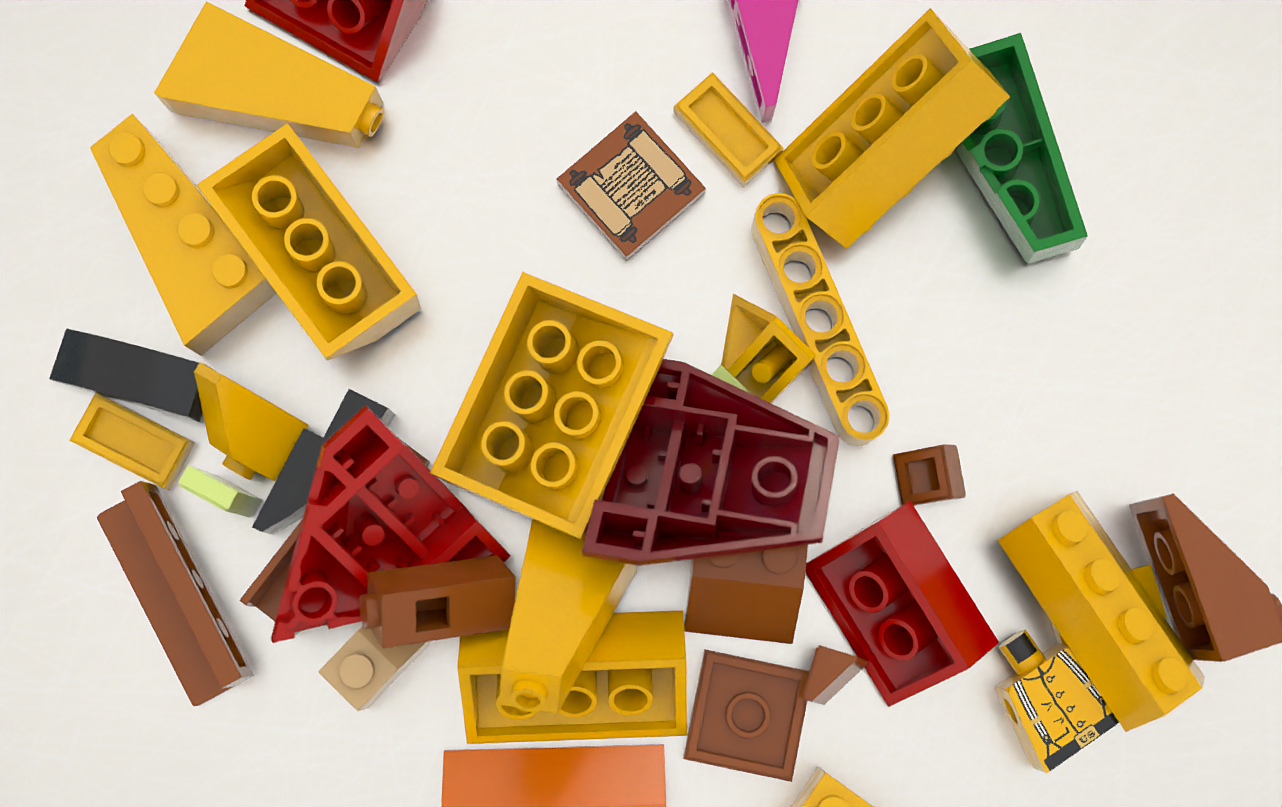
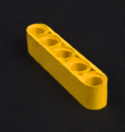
(821, 294)

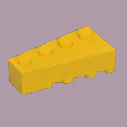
(182, 240)

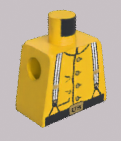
(1050, 702)

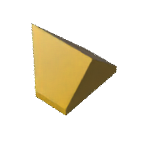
(762, 350)

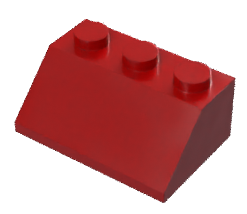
(352, 31)
(901, 605)

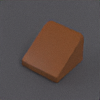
(929, 475)
(830, 673)

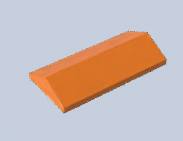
(555, 777)

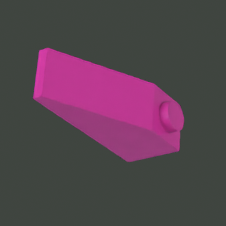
(764, 37)

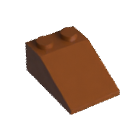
(1209, 592)

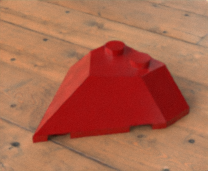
(368, 513)

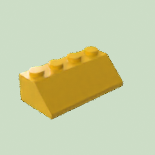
(889, 129)
(310, 244)
(1103, 612)
(625, 690)

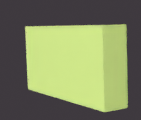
(219, 492)

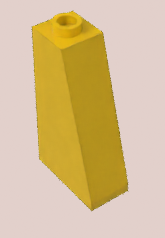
(261, 82)
(557, 618)

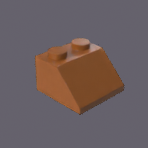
(747, 594)

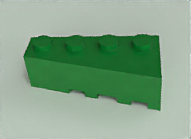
(1020, 161)

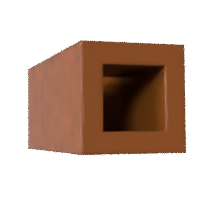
(438, 601)

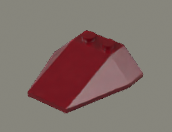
(712, 476)

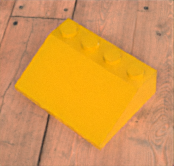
(552, 405)

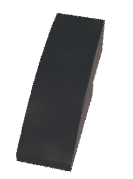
(128, 373)
(292, 488)

